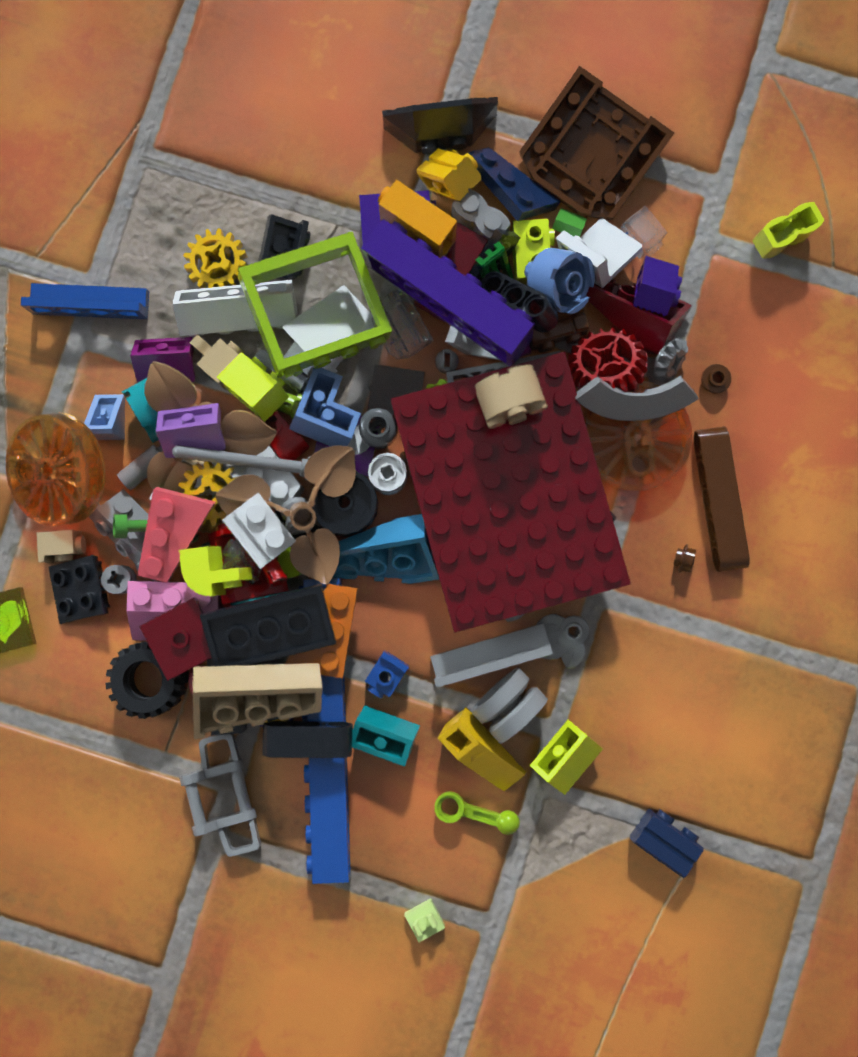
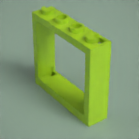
(298, 260)

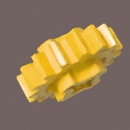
(221, 250)
(209, 480)

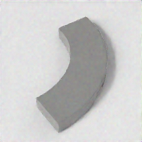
(627, 406)

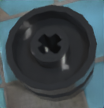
(356, 516)

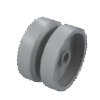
(508, 706)

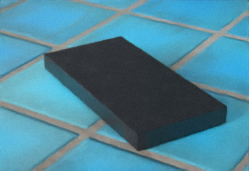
(269, 628)

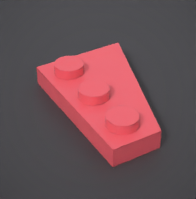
(170, 527)

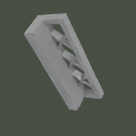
(491, 655)

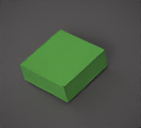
(569, 222)

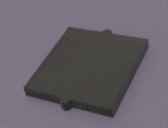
(390, 383)

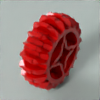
(602, 355)

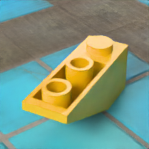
(479, 750)

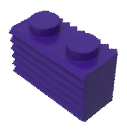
(657, 286)

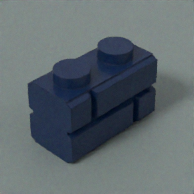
(667, 843)

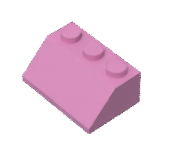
(151, 599)

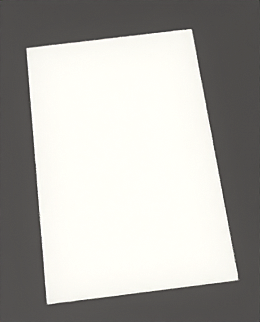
(330, 320)

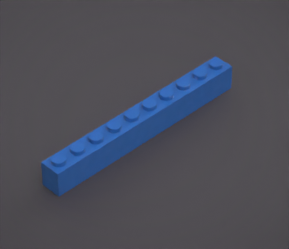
(328, 791)

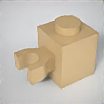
(215, 358)

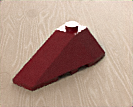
(653, 329)

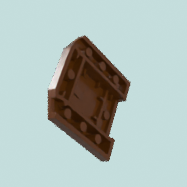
(592, 148)

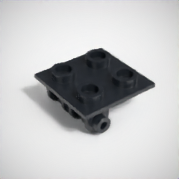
(78, 589)

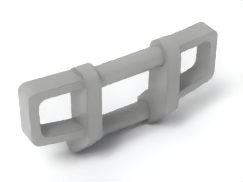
(219, 823)

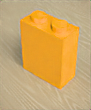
(418, 217)

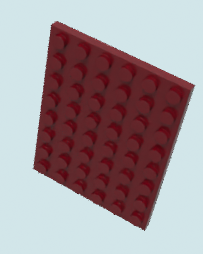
(510, 507)

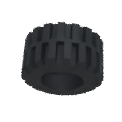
(129, 696)

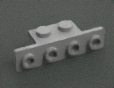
(103, 520)

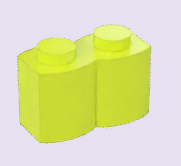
(788, 230)

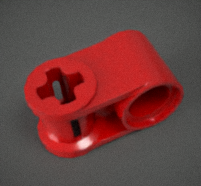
(286, 443)

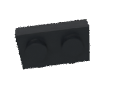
(283, 236)

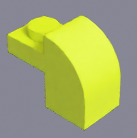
(204, 571)

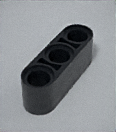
(523, 297)
(307, 739)

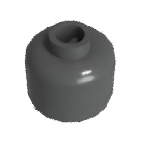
(373, 419)

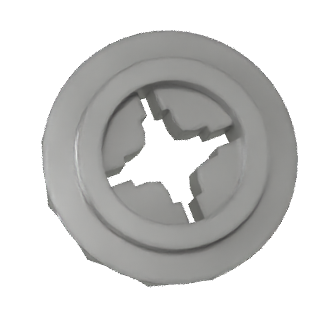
(670, 359)

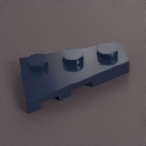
(512, 187)

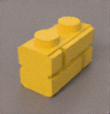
(449, 173)

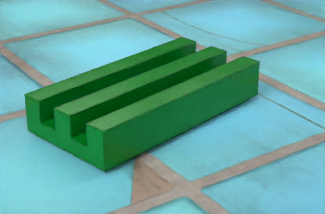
(490, 260)

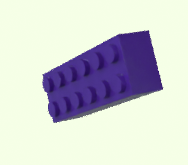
(448, 292)

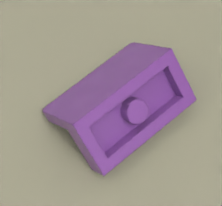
(191, 428)

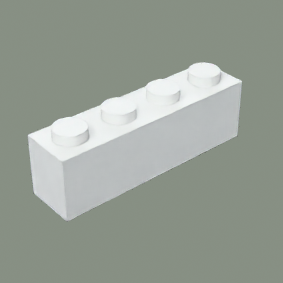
(227, 310)

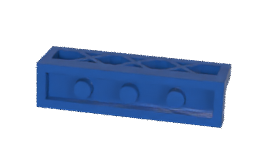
(87, 301)

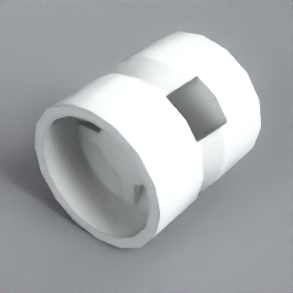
(387, 473)

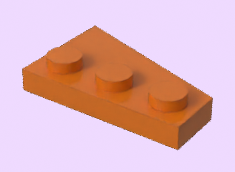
(333, 658)

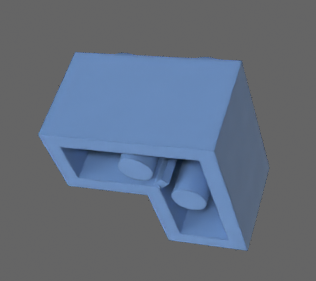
(320, 416)

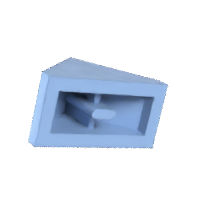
(107, 417)

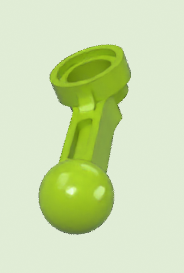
(506, 821)

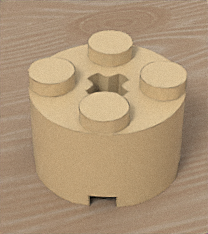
(510, 396)

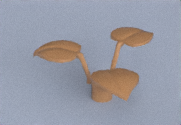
(170, 390)
(332, 472)

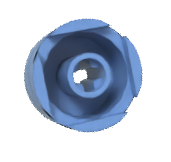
(562, 277)

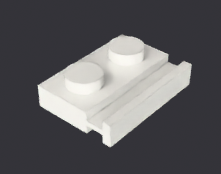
(259, 530)

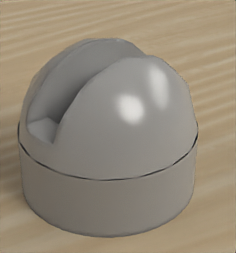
(440, 360)

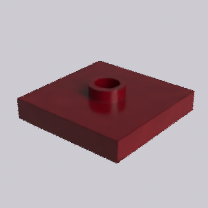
(177, 638)

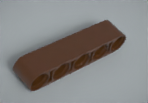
(721, 499)

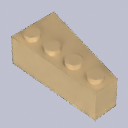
(253, 694)

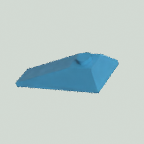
(389, 551)

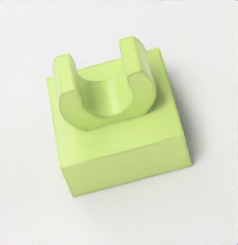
(424, 920)

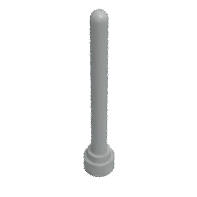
(240, 459)

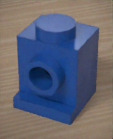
(388, 663)

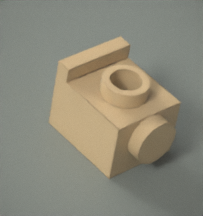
(60, 545)

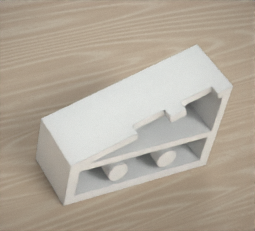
(281, 483)

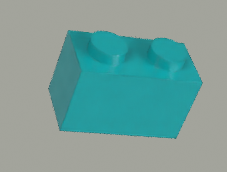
(384, 735)

